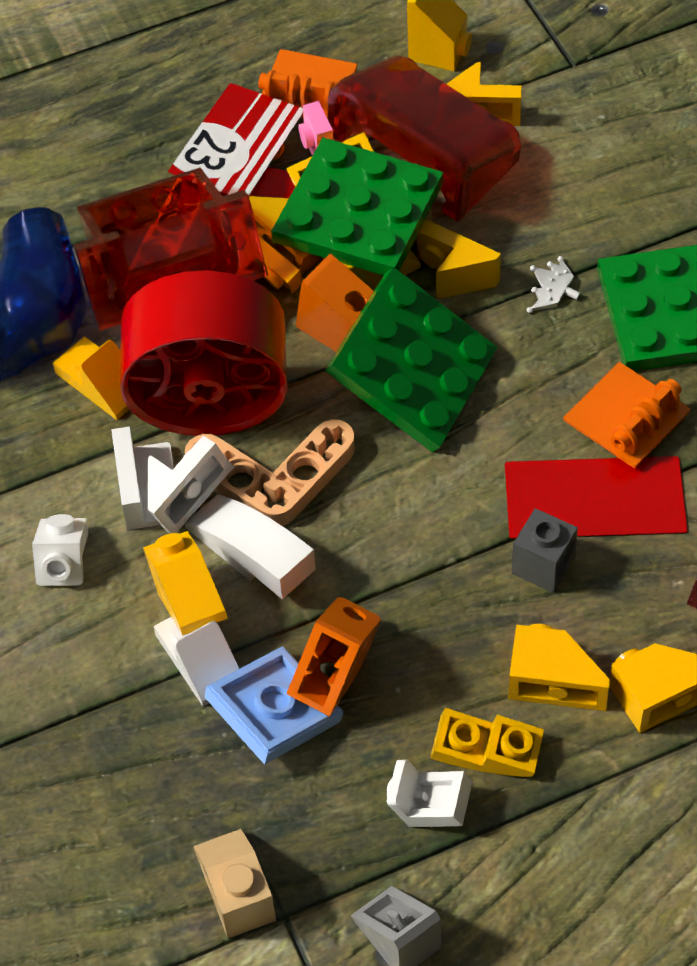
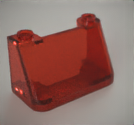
(427, 127)

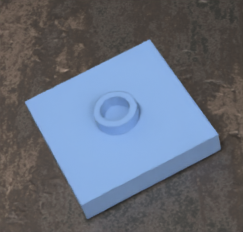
(260, 710)

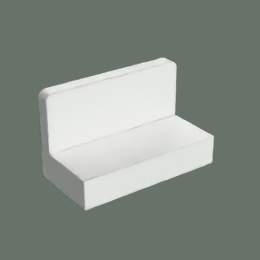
(133, 476)

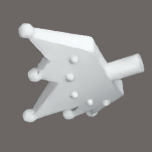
(553, 285)

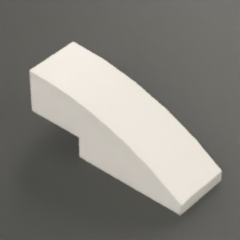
(253, 544)

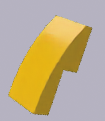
(487, 746)

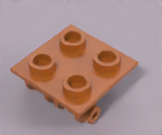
(304, 78)
(628, 413)

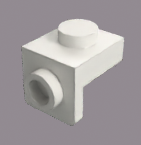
(59, 550)
(428, 797)

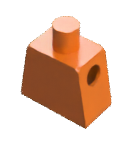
(331, 302)
(338, 637)

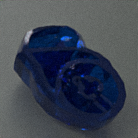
(38, 289)

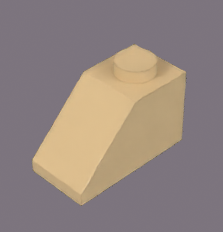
(236, 883)

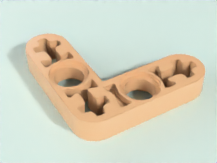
(282, 482)

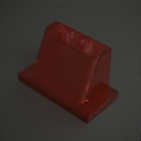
(163, 232)

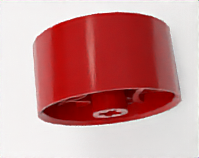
(203, 353)

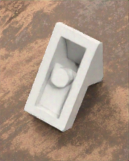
(181, 491)
(199, 656)

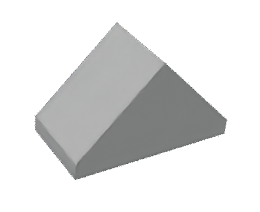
(400, 927)

